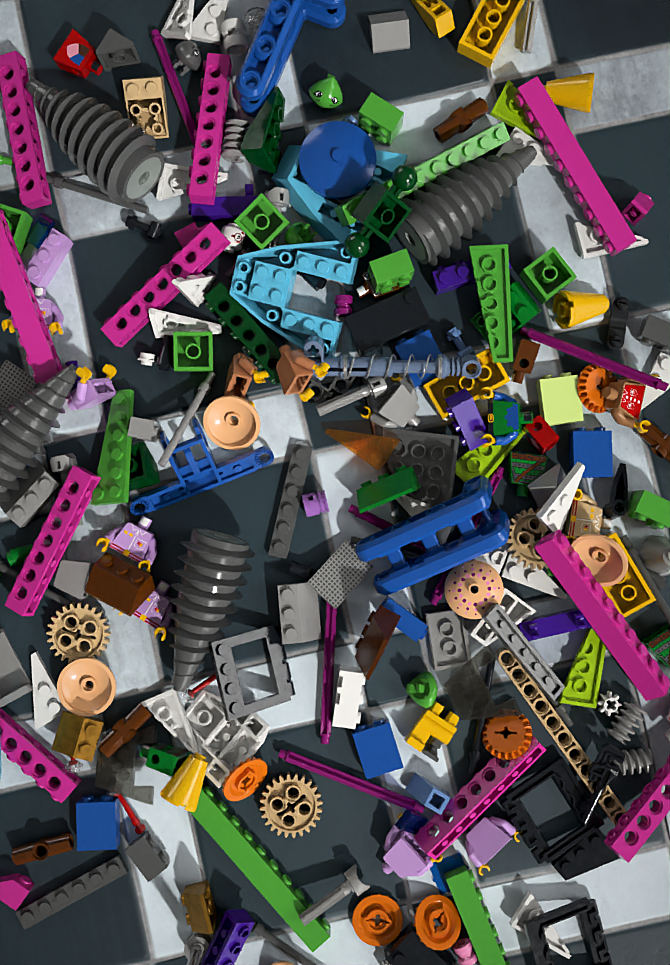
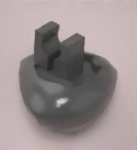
(189, 55)

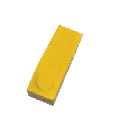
(435, 15)

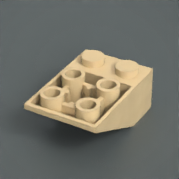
(147, 104)

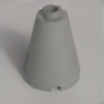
(656, 554)

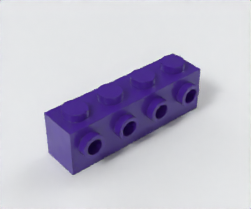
(453, 277)
(229, 938)

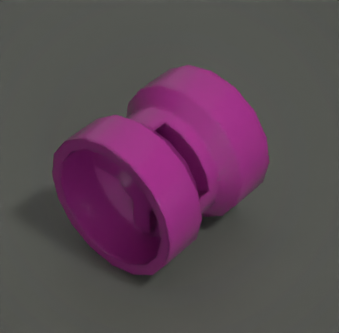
(343, 306)

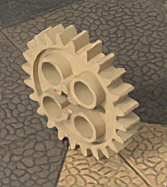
(526, 552)
(83, 616)
(280, 791)

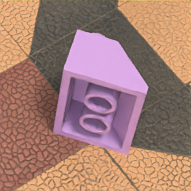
(44, 262)

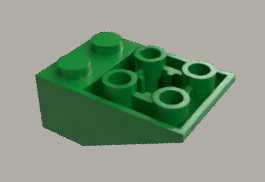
(522, 310)

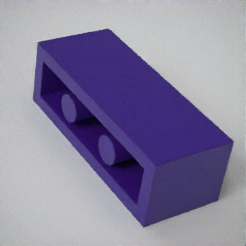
(466, 419)

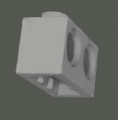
(144, 429)

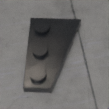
(584, 856)

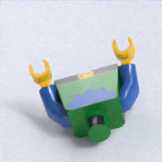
(504, 418)

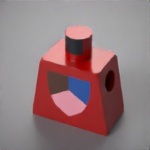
(78, 56)
(544, 438)

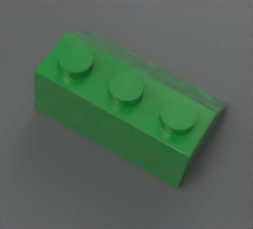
(387, 488)

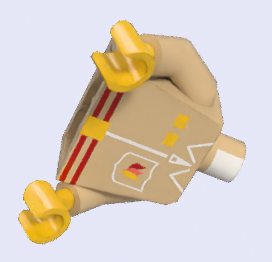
(584, 517)

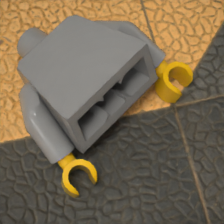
(396, 406)

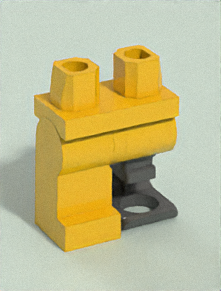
(432, 724)

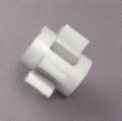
(613, 701)

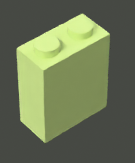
(559, 399)

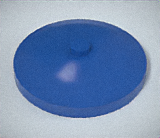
(337, 160)

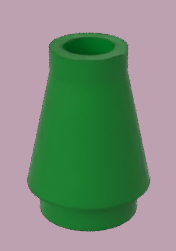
(18, 555)

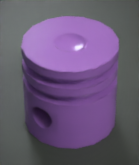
(315, 503)

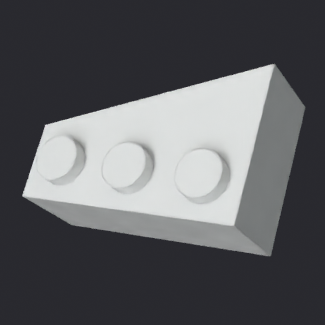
(513, 607)
(348, 697)

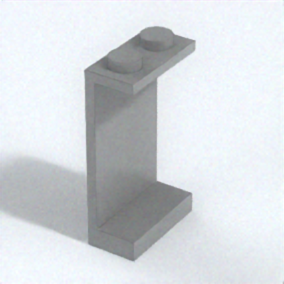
(13, 677)

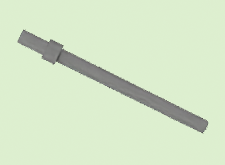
(203, 390)

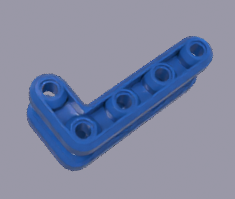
(274, 44)
(490, 535)

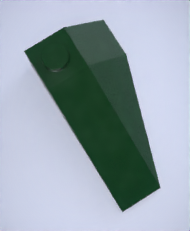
(264, 133)
(142, 468)

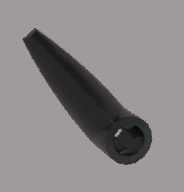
(619, 495)

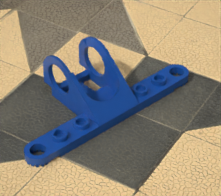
(198, 474)

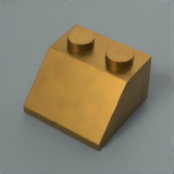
(77, 735)
(200, 907)

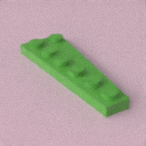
(492, 282)
(115, 453)

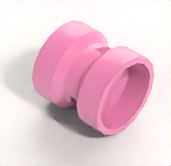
(463, 949)

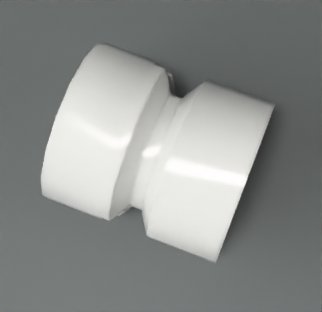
(234, 37)

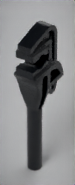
(602, 773)

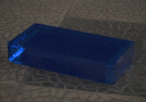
(411, 821)

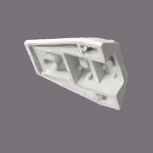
(223, 741)

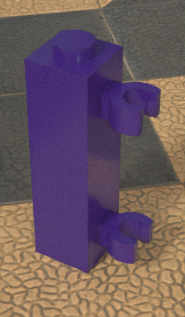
(224, 208)
(553, 624)

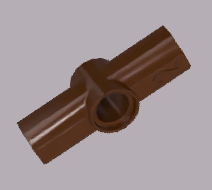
(461, 120)
(657, 440)
(124, 730)
(32, 851)

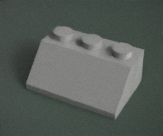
(32, 496)
(299, 613)

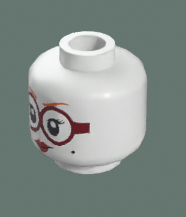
(235, 236)

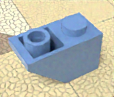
(428, 793)

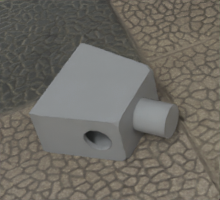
(73, 577)

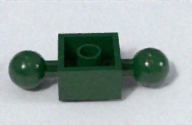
(381, 211)

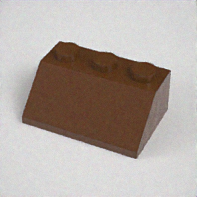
(119, 584)
(375, 639)

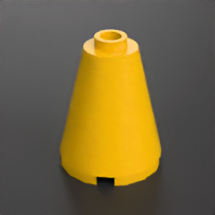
(572, 91)
(578, 307)
(186, 783)

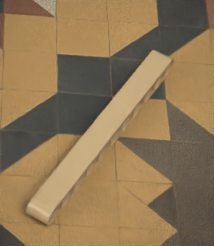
(580, 759)

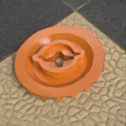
(587, 387)
(514, 744)
(244, 779)
(386, 929)
(441, 936)

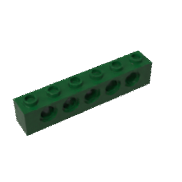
(221, 295)

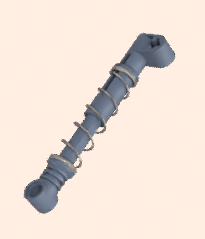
(384, 366)

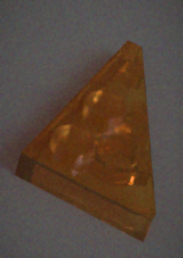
(369, 447)

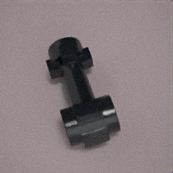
(153, 230)

